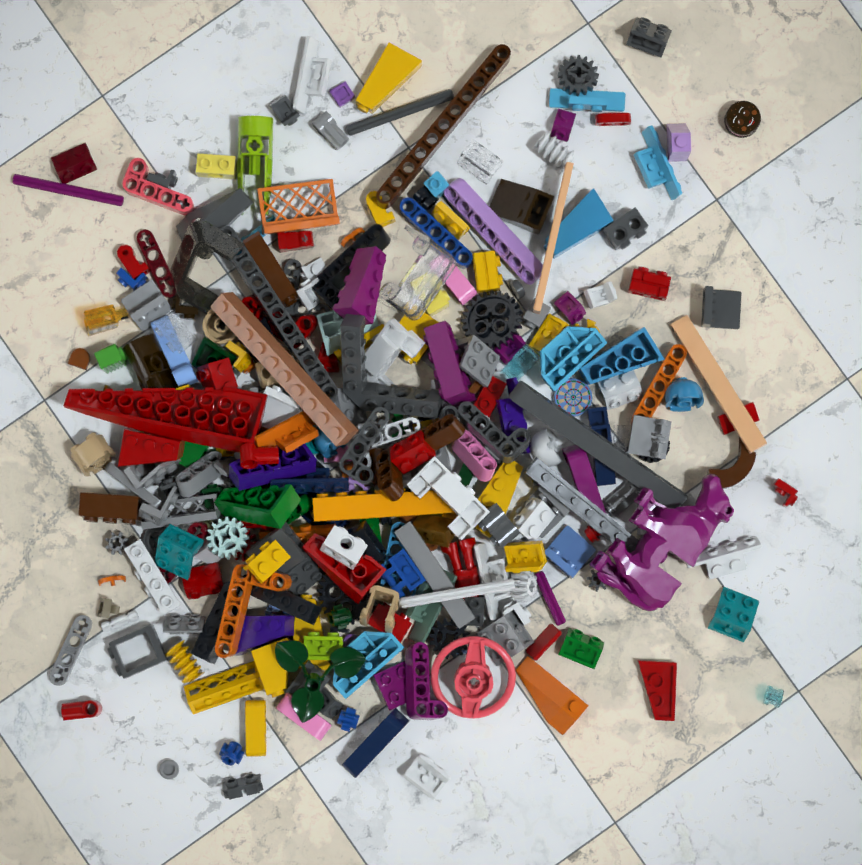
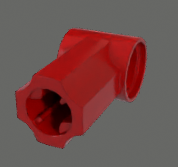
(252, 456)
(79, 710)

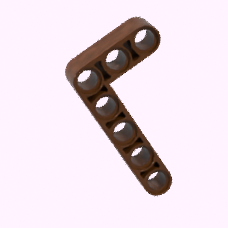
(436, 435)

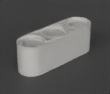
(198, 474)

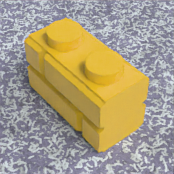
(486, 271)

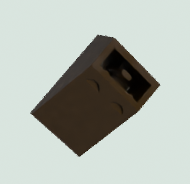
(521, 205)

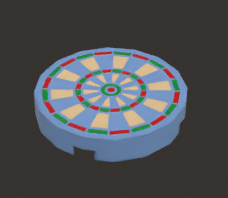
(573, 397)

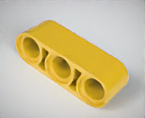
(255, 728)

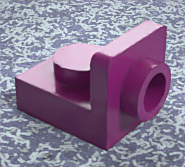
(570, 307)

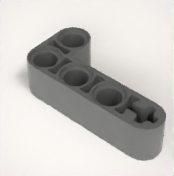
(492, 430)
(368, 443)

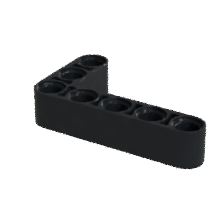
(332, 278)

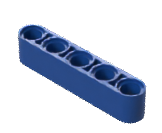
(432, 224)

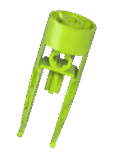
(255, 130)

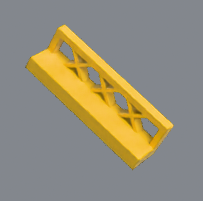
(225, 690)

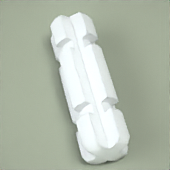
(119, 621)

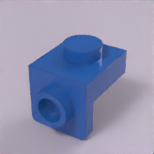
(126, 280)

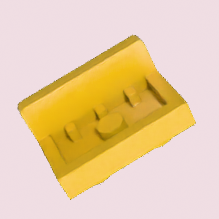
(450, 220)
(525, 556)
(267, 561)

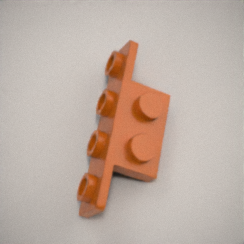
(289, 433)

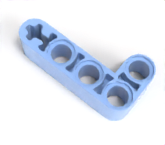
(178, 362)

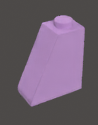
(678, 142)

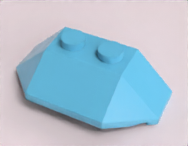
(568, 354)
(378, 650)

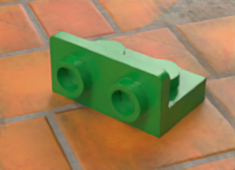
(581, 648)

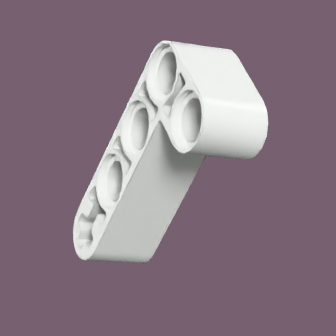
(385, 438)

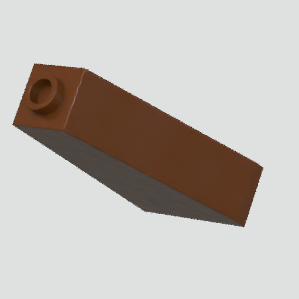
(271, 269)

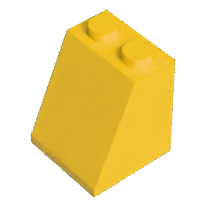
(271, 673)

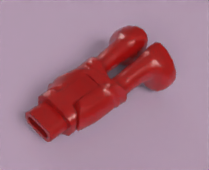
(467, 576)

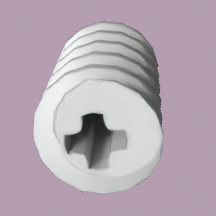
(554, 150)

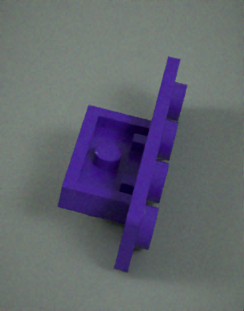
(511, 414)

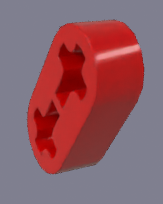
(613, 119)

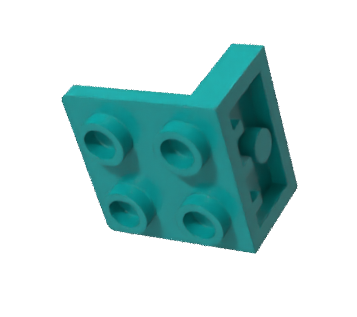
(176, 551)
(734, 614)

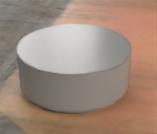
(169, 769)

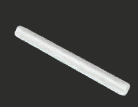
(457, 593)

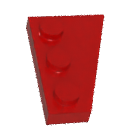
(660, 687)

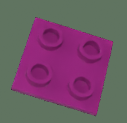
(393, 685)

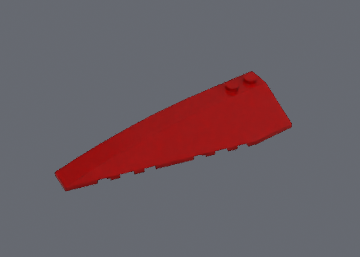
(203, 417)

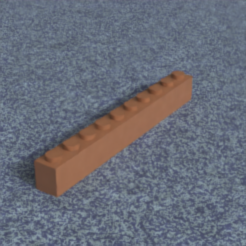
(284, 369)

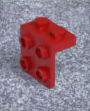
(217, 375)

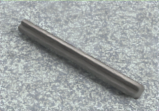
(400, 112)

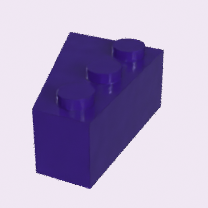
(262, 631)

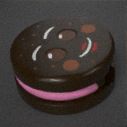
(742, 119)

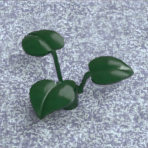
(310, 700)

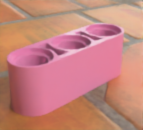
(460, 287)
(475, 456)
(315, 726)

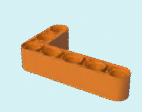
(241, 603)

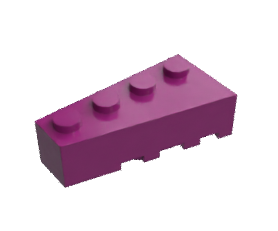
(362, 284)
(443, 354)

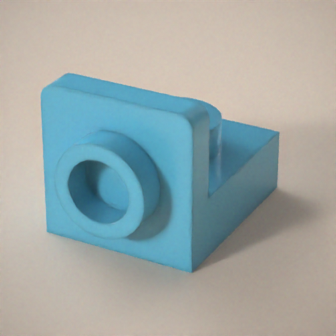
(436, 184)

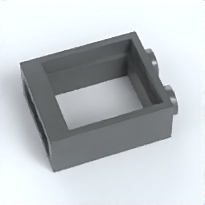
(155, 642)

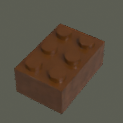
(110, 508)

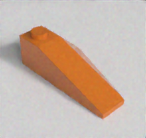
(554, 700)

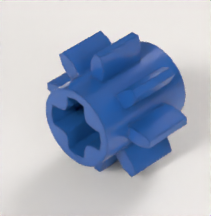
(348, 719)
(231, 753)

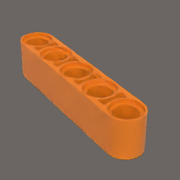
(662, 378)

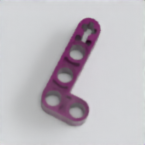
(582, 474)
(413, 653)

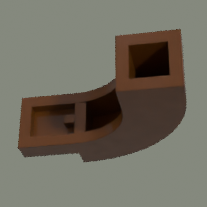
(736, 473)

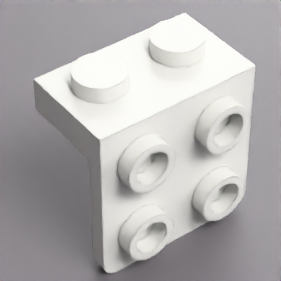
(278, 407)

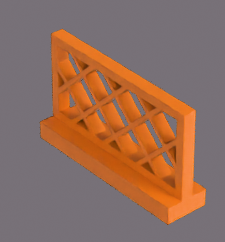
(298, 223)

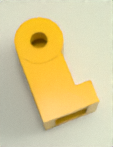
(379, 215)

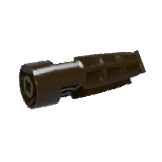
(149, 363)

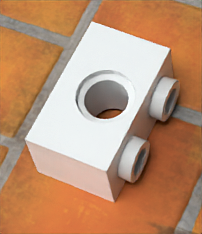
(333, 547)

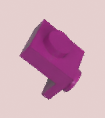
(563, 125)
(507, 352)

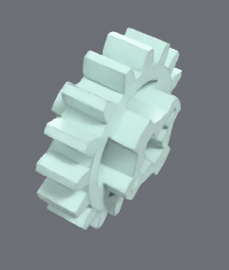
(224, 530)

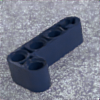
(375, 742)

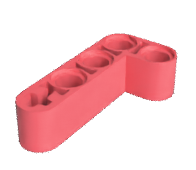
(159, 193)

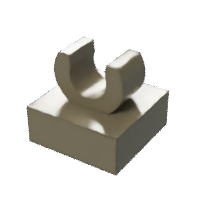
(106, 608)

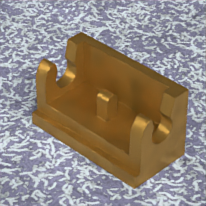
(434, 529)

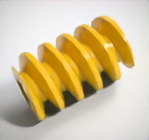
(184, 662)

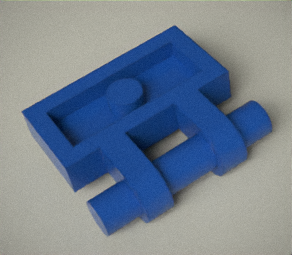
(406, 570)

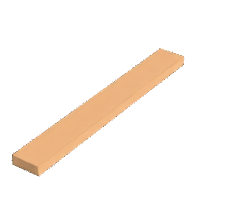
(553, 237)
(718, 384)

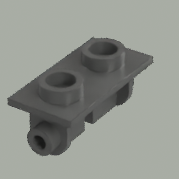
(233, 787)

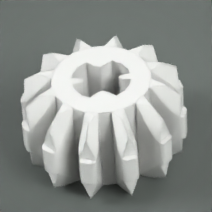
(524, 586)

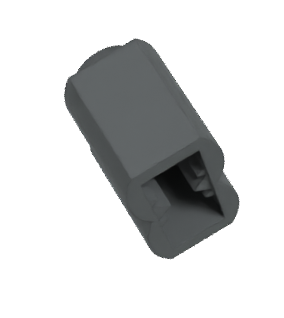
(498, 526)

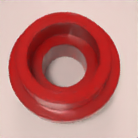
(592, 534)

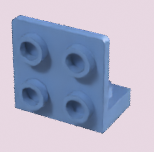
(569, 551)

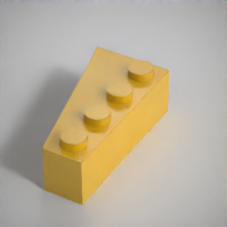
(501, 488)

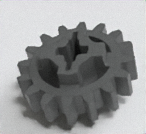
(585, 71)

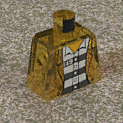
(95, 320)

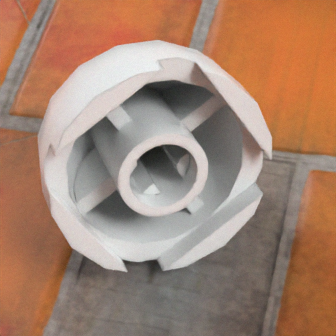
(545, 448)

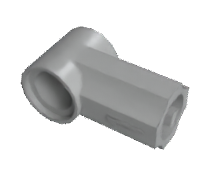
(327, 127)

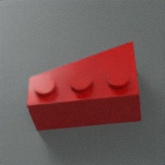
(146, 448)

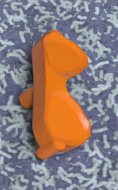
(351, 236)
(112, 578)

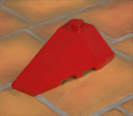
(354, 582)

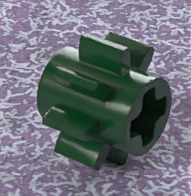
(339, 617)

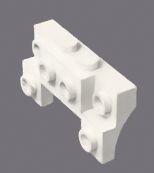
(386, 348)
(453, 493)

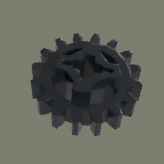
(438, 646)

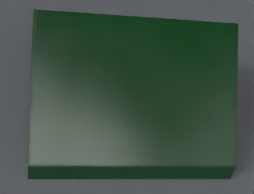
(211, 352)

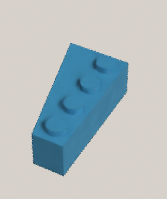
(626, 355)

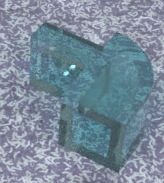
(521, 362)

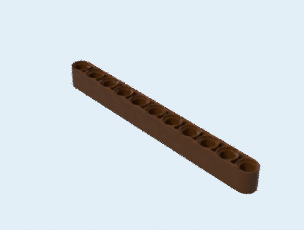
(448, 118)

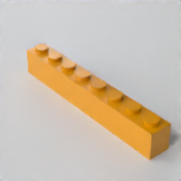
(375, 506)

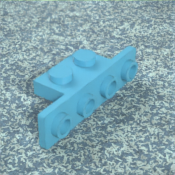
(595, 101)
(655, 165)

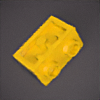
(549, 329)

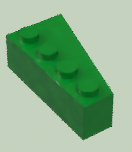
(259, 506)

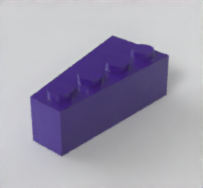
(290, 465)

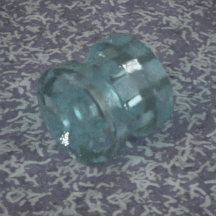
(773, 696)

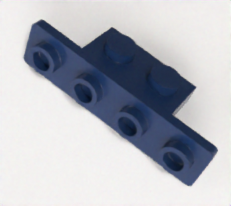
(314, 482)

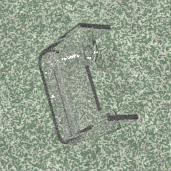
(422, 279)

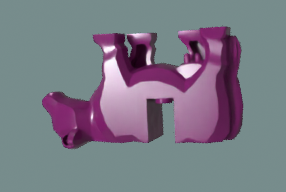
(677, 530)

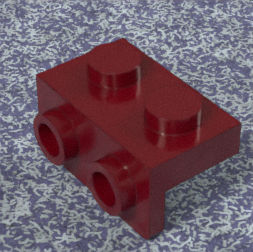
(74, 163)

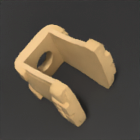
(382, 594)

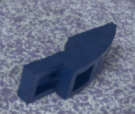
(599, 422)

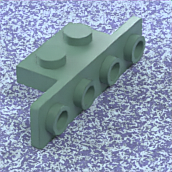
(425, 614)

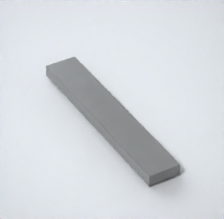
(433, 572)

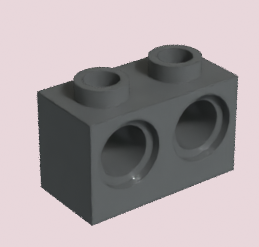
(622, 225)

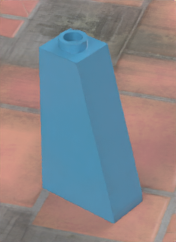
(581, 223)

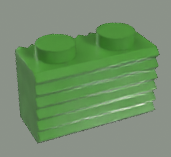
(111, 358)

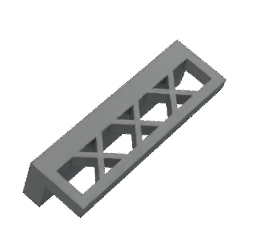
(188, 517)

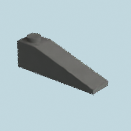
(219, 212)

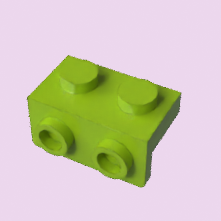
(322, 646)

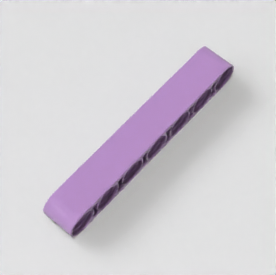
(494, 231)

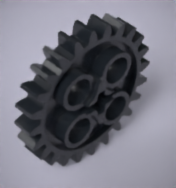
(493, 304)
(329, 600)

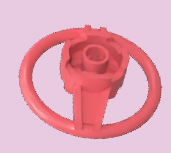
(473, 667)

